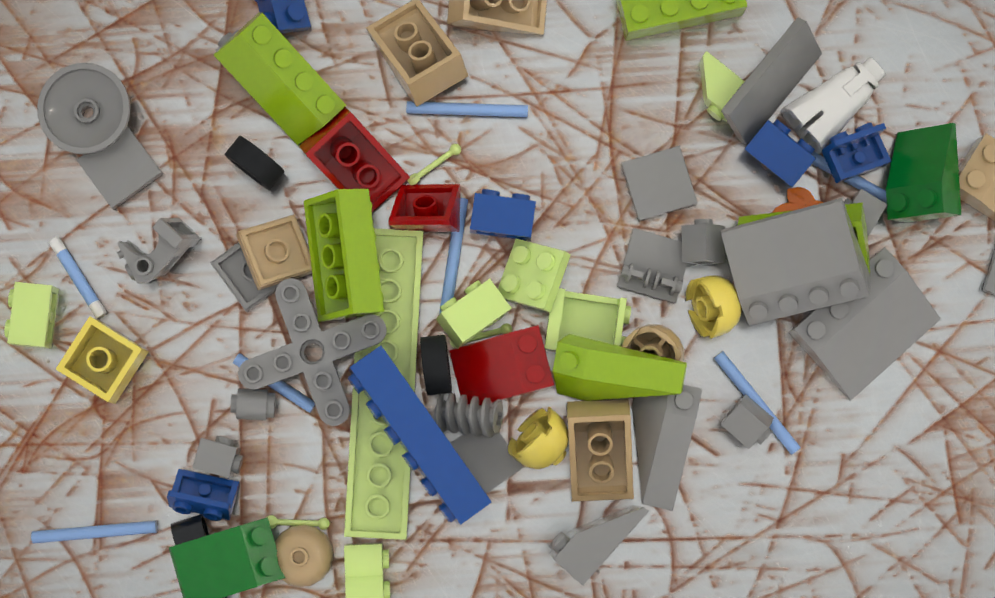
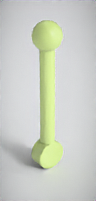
(455, 149)
(505, 328)
(322, 523)

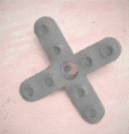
(305, 332)

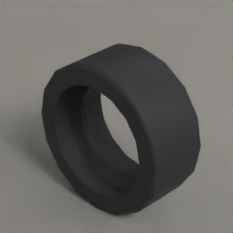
(254, 162)
(435, 365)

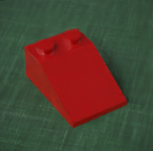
(354, 158)
(502, 366)

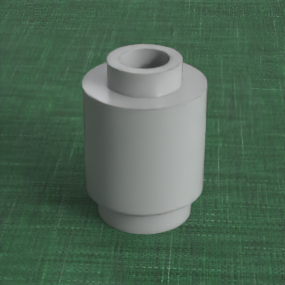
(253, 404)

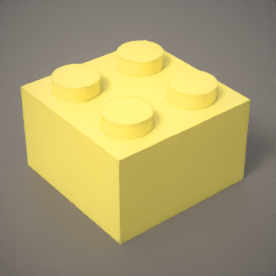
(102, 360)

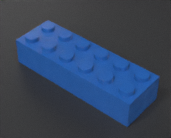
(419, 435)

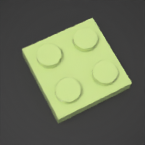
(533, 274)

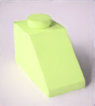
(717, 85)

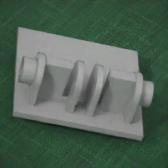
(653, 266)

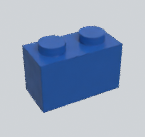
(781, 152)
(502, 215)

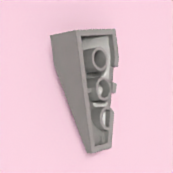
(662, 442)

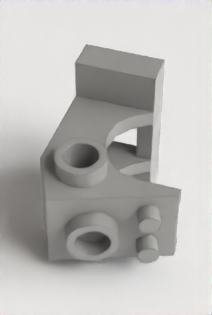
(173, 242)

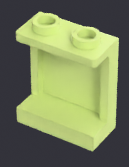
(586, 317)

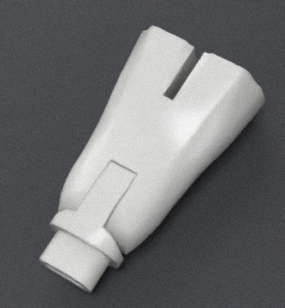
(832, 104)

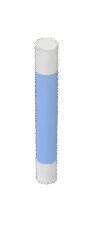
(77, 277)

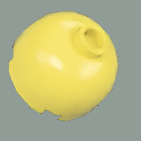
(714, 305)
(542, 440)

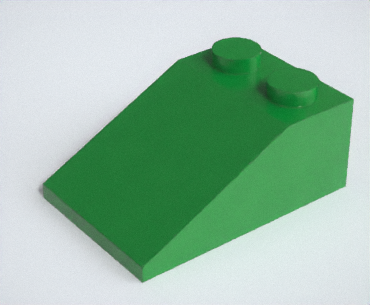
(924, 175)
(227, 561)

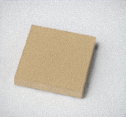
(275, 251)

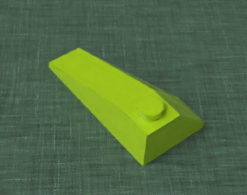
(608, 371)

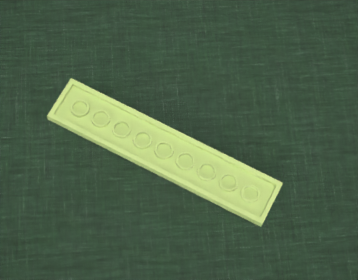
(376, 470)

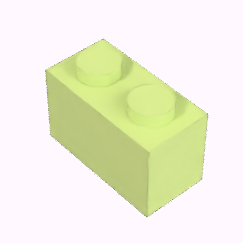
(473, 312)
(32, 315)

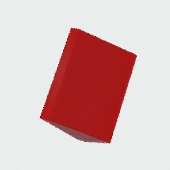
(427, 208)

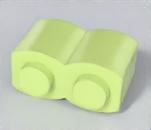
(365, 571)

